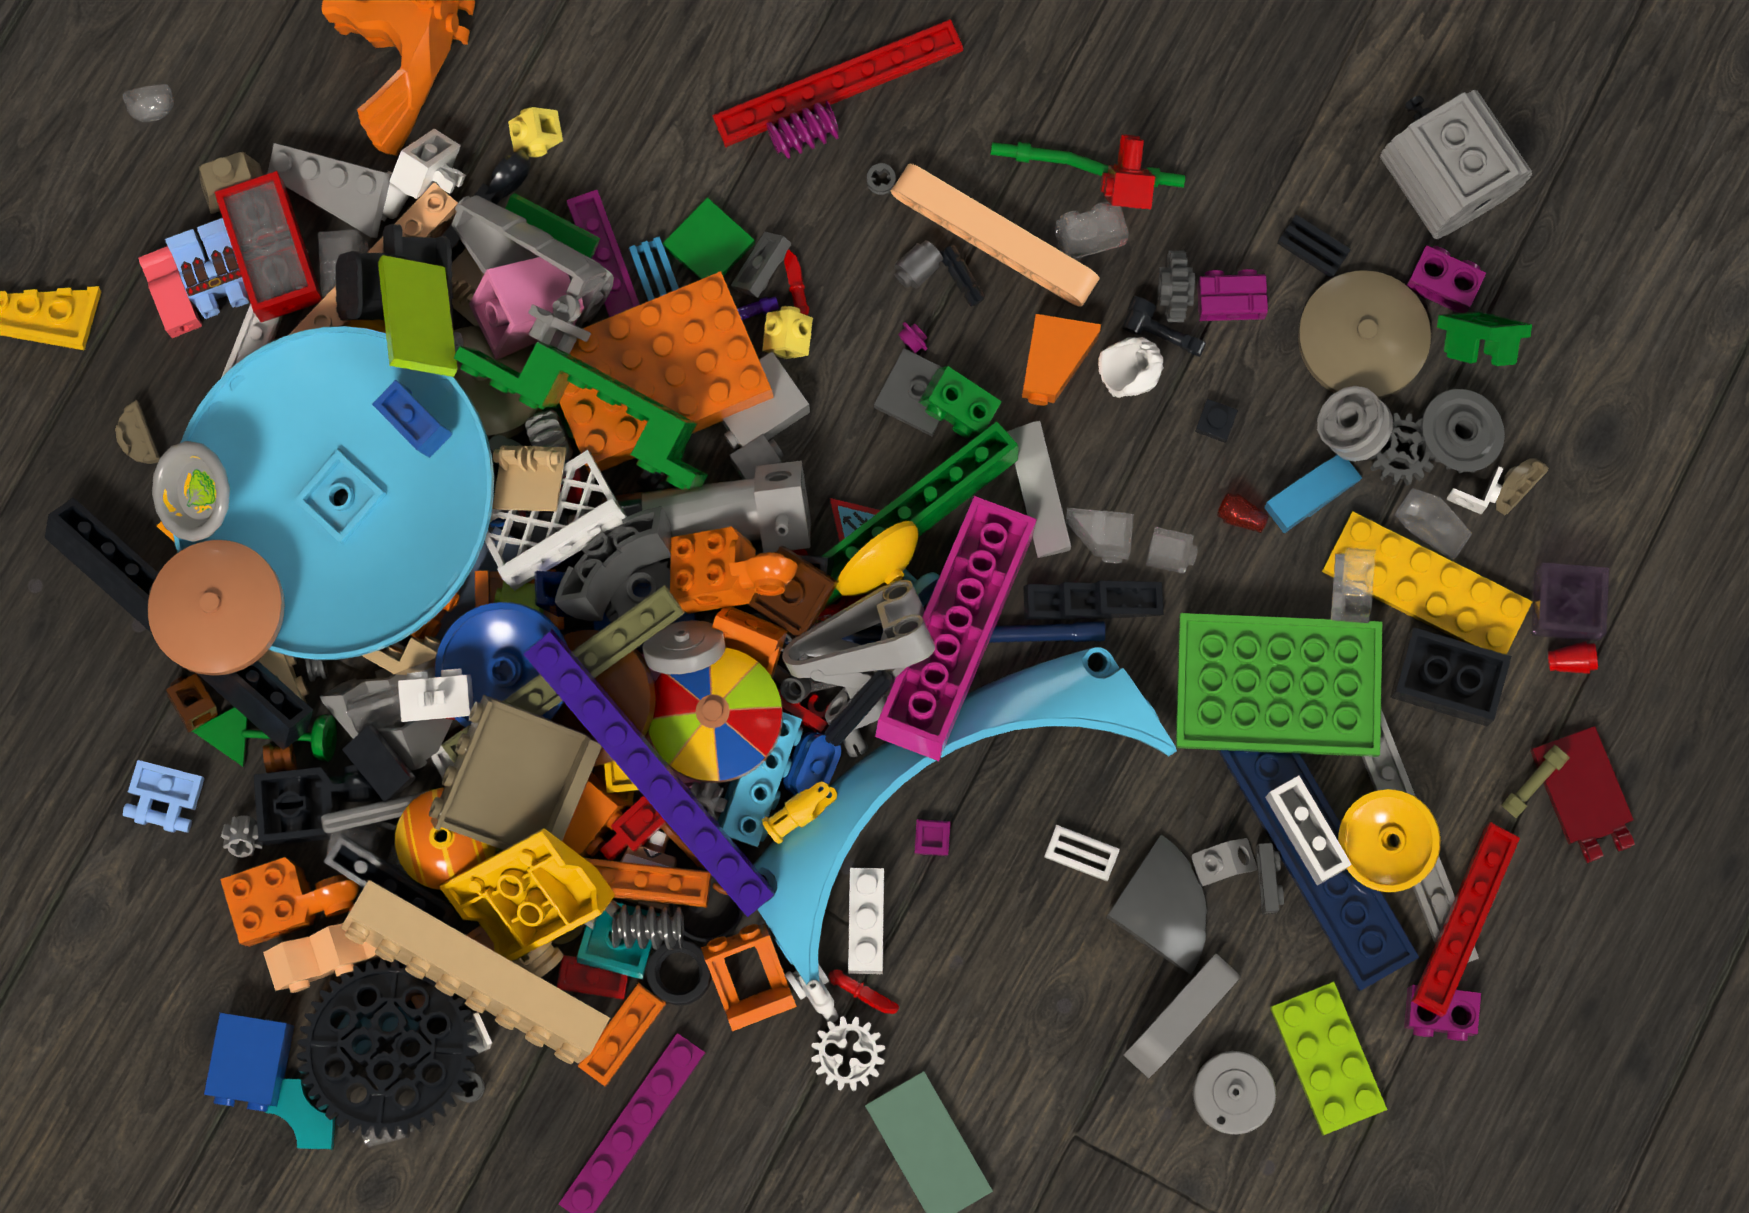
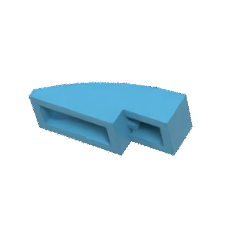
(1312, 492)

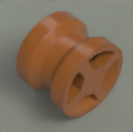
(278, 759)

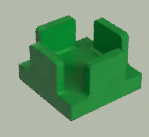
(1500, 336)

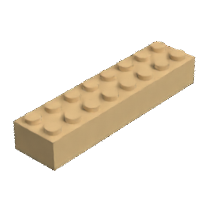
(474, 973)

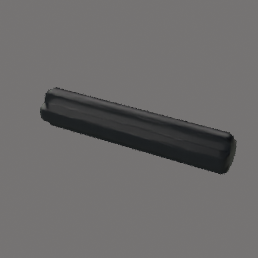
(859, 707)

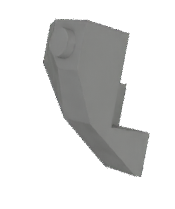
(411, 740)

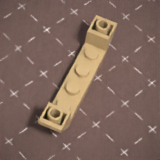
(417, 657)

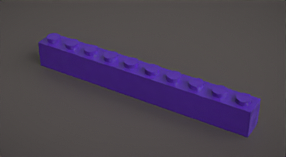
(649, 772)

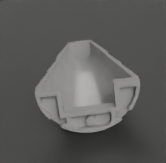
(503, 238)

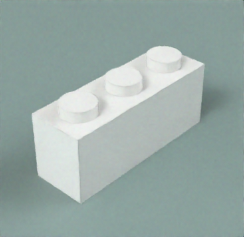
(1308, 830)
(866, 921)

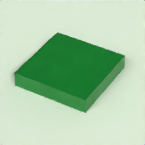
(708, 241)

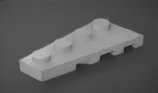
(337, 186)

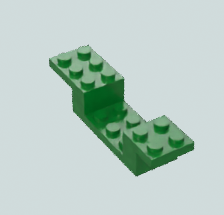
(547, 378)

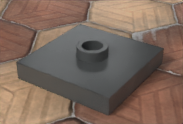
(905, 388)

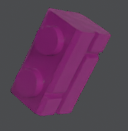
(1232, 296)

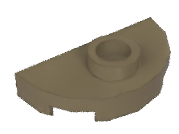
(135, 436)
(1518, 483)

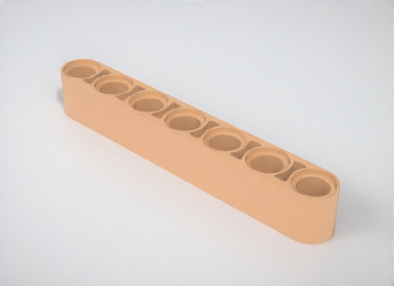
(995, 235)

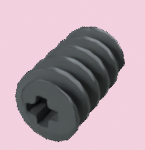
(648, 928)

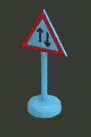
(851, 516)

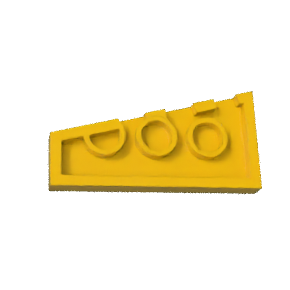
(50, 317)

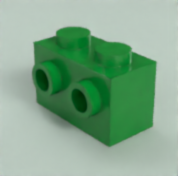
(959, 402)

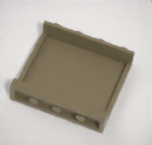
(513, 776)

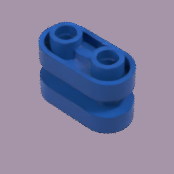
(811, 763)

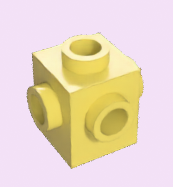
(535, 131)
(787, 333)

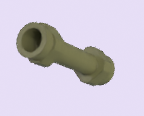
(1515, 803)

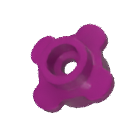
(913, 337)

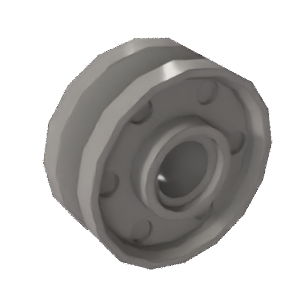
(1355, 423)

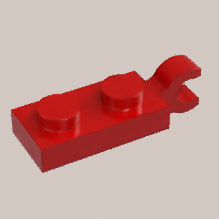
(633, 828)

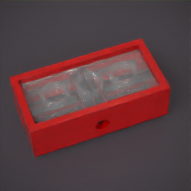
(268, 246)

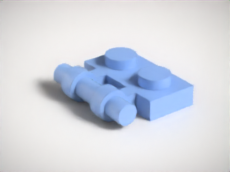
(167, 786)

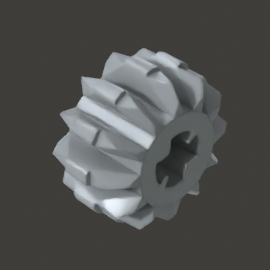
(548, 431)

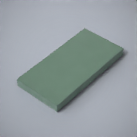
(928, 1147)

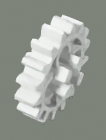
(837, 1036)

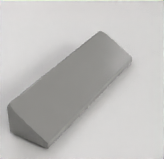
(1040, 490)

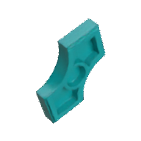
(309, 1124)

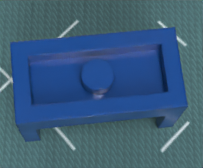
(411, 419)

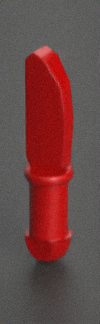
(795, 281)
(863, 992)

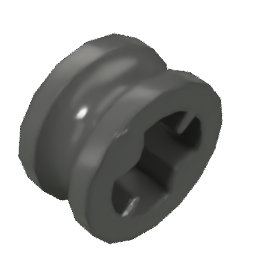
(879, 169)
(316, 669)
(477, 1092)

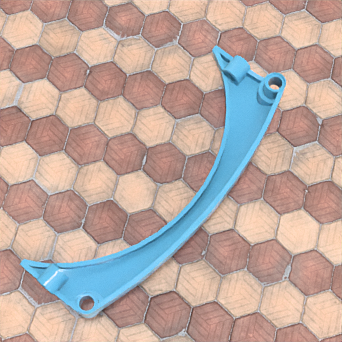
(1040, 696)

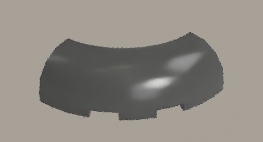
(611, 561)

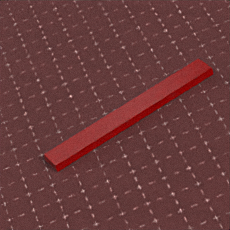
(839, 82)

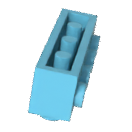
(757, 792)

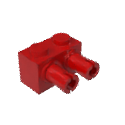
(1126, 181)

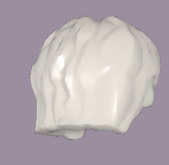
(1130, 366)

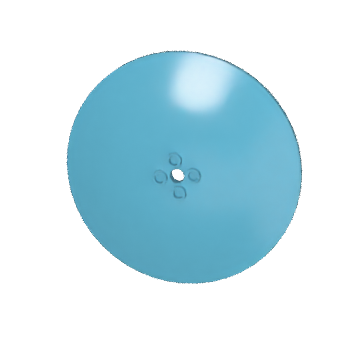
(302, 426)

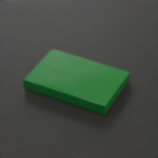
(554, 225)

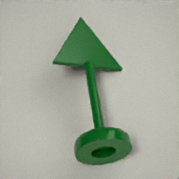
(230, 732)

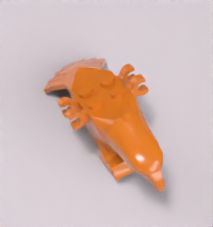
(423, 37)

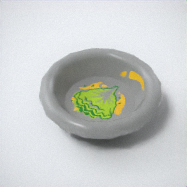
(190, 491)

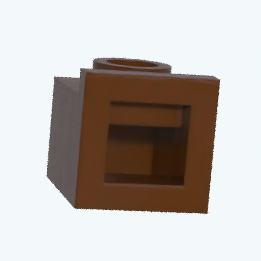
(190, 688)

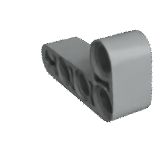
(1182, 1016)

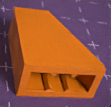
(1055, 355)

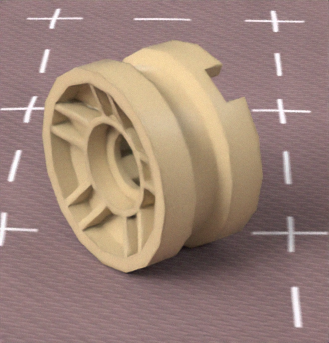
(540, 960)

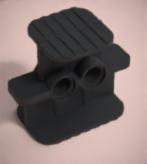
(359, 279)

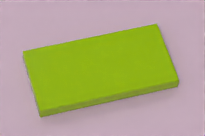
(417, 316)

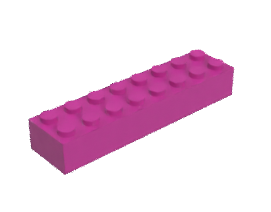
(961, 622)

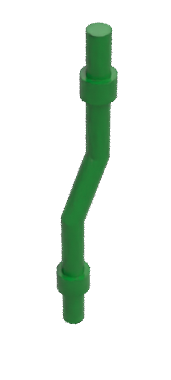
(1024, 152)

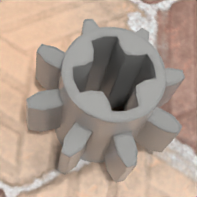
(710, 797)
(241, 836)

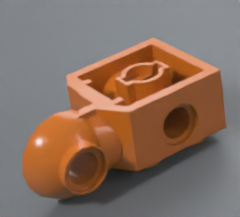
(723, 570)
(279, 900)

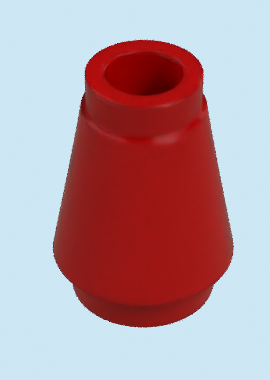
(1574, 658)

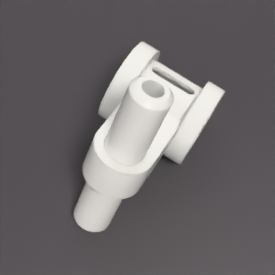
(815, 992)

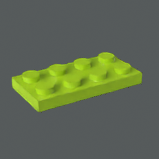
(1328, 1058)

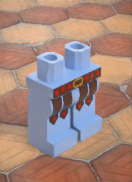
(205, 279)

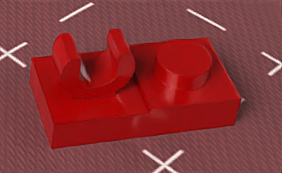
(810, 717)

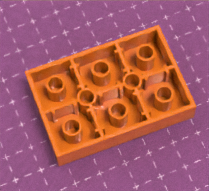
(678, 351)

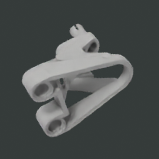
(853, 665)

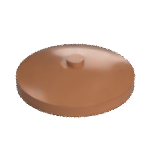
(216, 607)

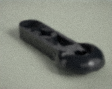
(505, 180)

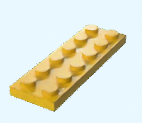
(1435, 587)

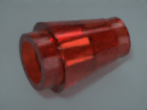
(1241, 513)

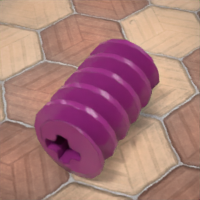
(803, 129)

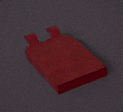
(1587, 794)

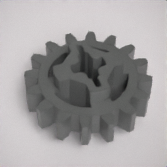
(1176, 286)
(1408, 461)

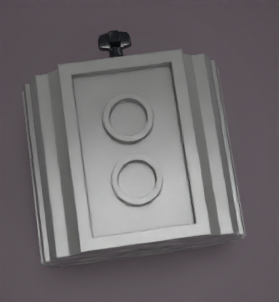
(1454, 162)

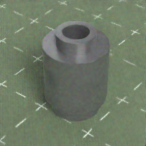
(918, 264)

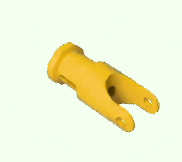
(799, 811)

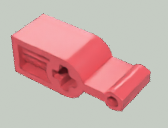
(169, 293)

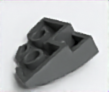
(1165, 906)

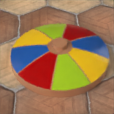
(717, 719)

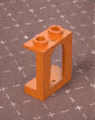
(759, 1006)

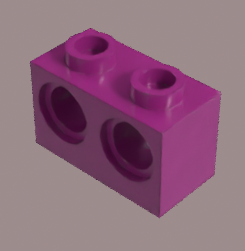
(1442, 288)
(1467, 1000)

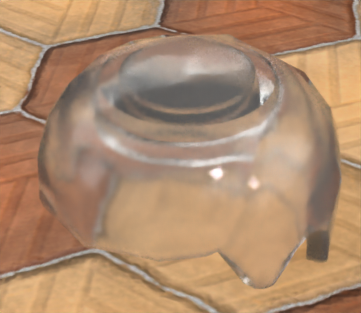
(149, 102)

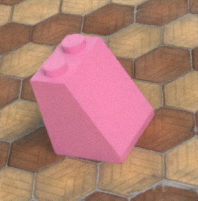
(506, 297)

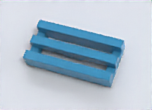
(646, 248)

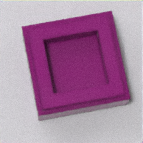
(932, 837)

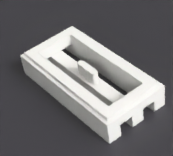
(1050, 854)

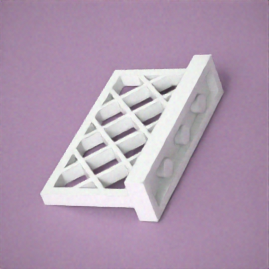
(569, 538)

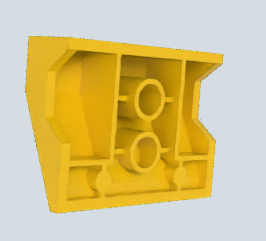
(529, 894)

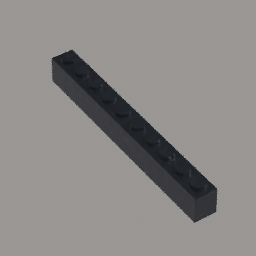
(129, 582)

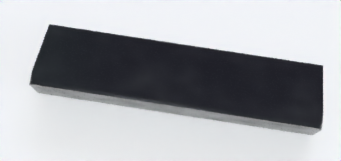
(363, 865)

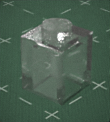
(1171, 550)

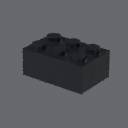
(1450, 677)

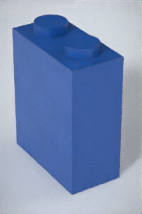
(248, 1061)

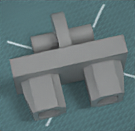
(558, 327)

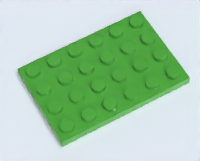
(1279, 685)

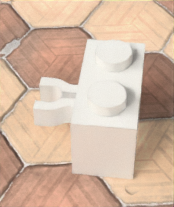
(427, 162)
(435, 697)

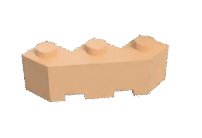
(315, 957)

